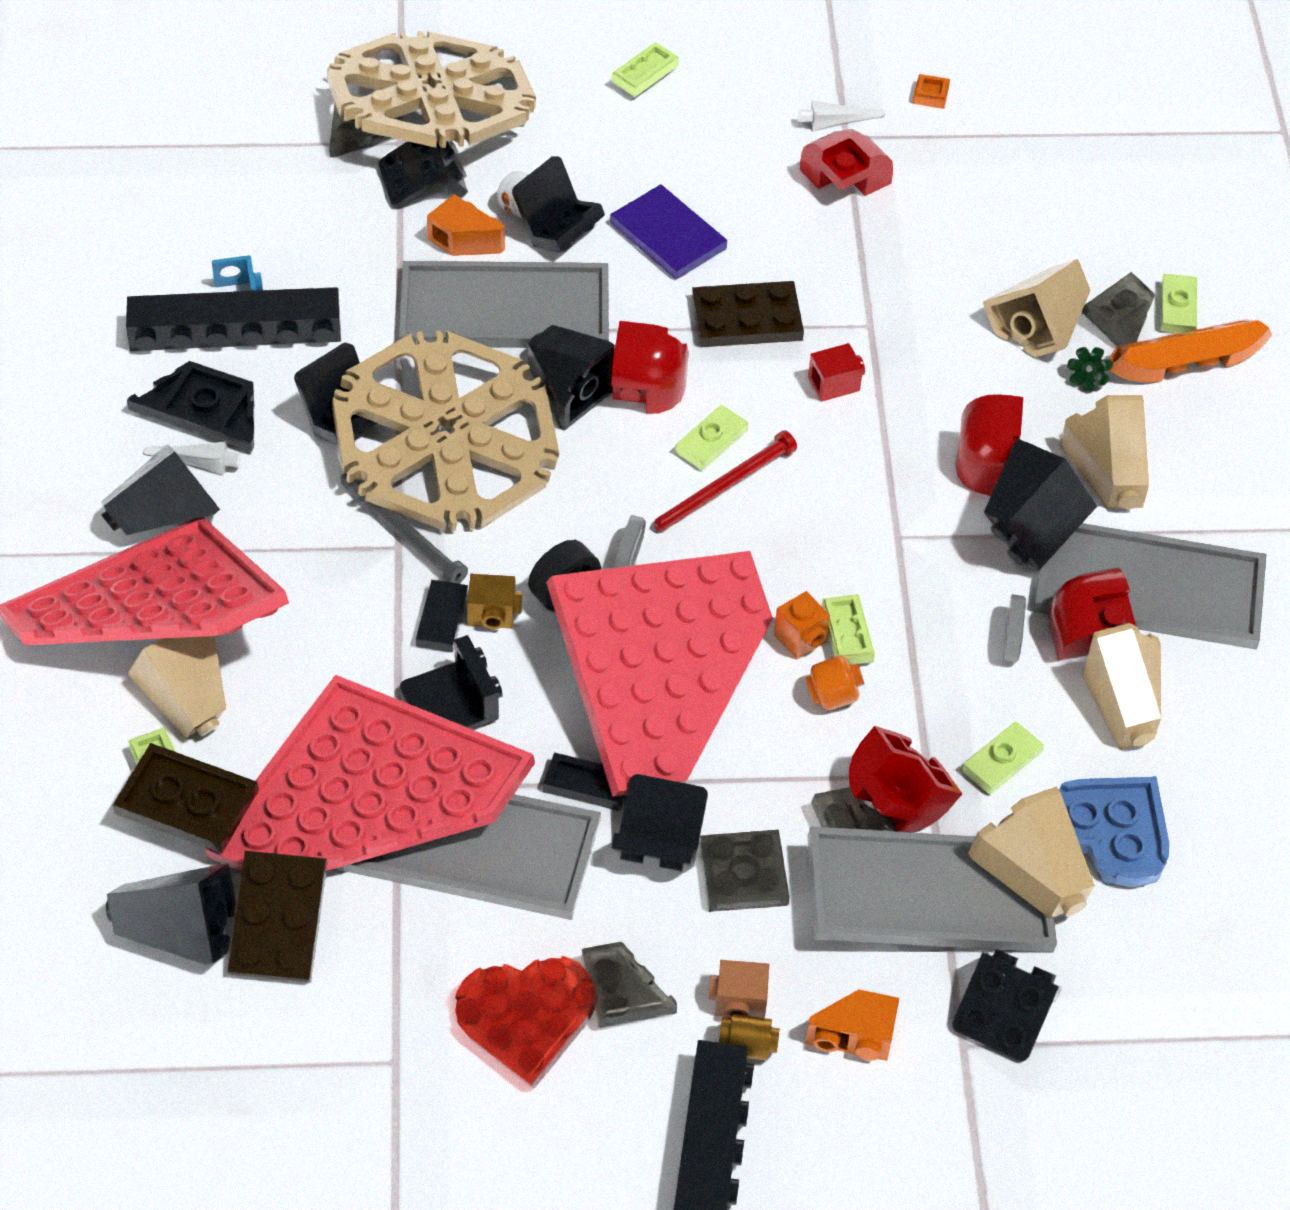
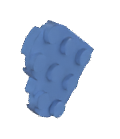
(1120, 827)

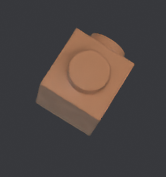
(740, 988)

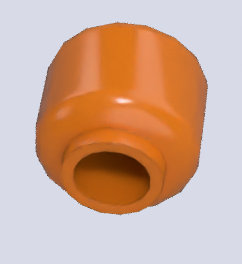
(835, 682)

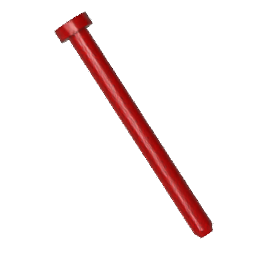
(783, 444)

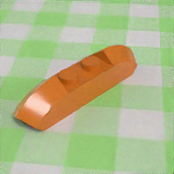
(1150, 358)

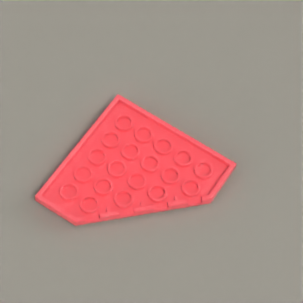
(161, 588)
(659, 655)
(373, 780)

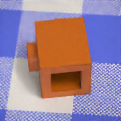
(801, 625)

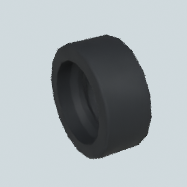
(563, 558)

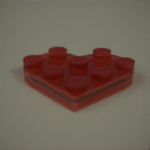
(527, 1014)

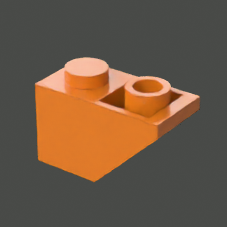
(464, 229)
(856, 1025)

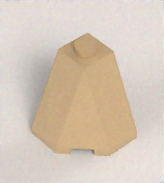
(1041, 309)
(1111, 449)
(183, 682)
(1126, 682)
(1037, 854)

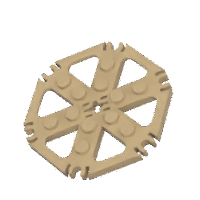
(432, 88)
(452, 451)

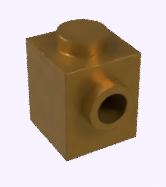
(493, 601)

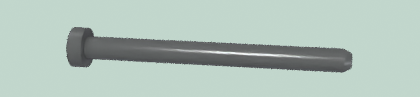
(452, 571)

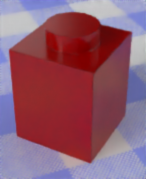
(836, 371)

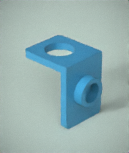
(245, 275)

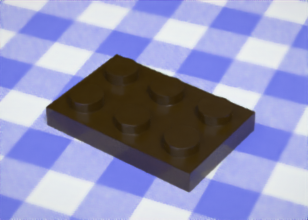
(747, 314)
(186, 797)
(277, 916)

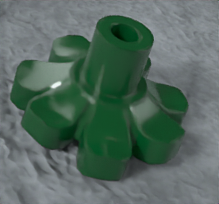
(1084, 372)

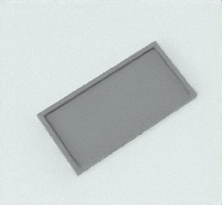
(503, 300)
(1172, 582)
(524, 860)
(916, 893)

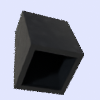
(1036, 504)

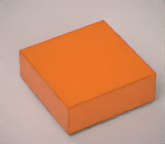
(931, 91)

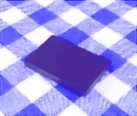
(668, 231)

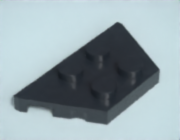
(203, 403)

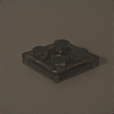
(744, 870)

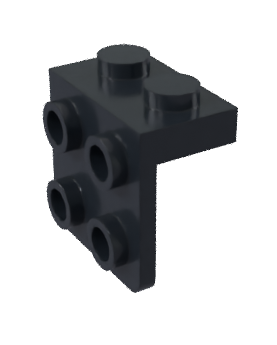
(418, 167)
(552, 208)
(317, 387)
(457, 690)
(661, 822)
(1006, 1004)

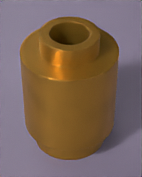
(751, 1032)

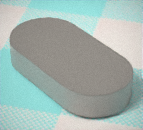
(631, 542)
(1014, 628)

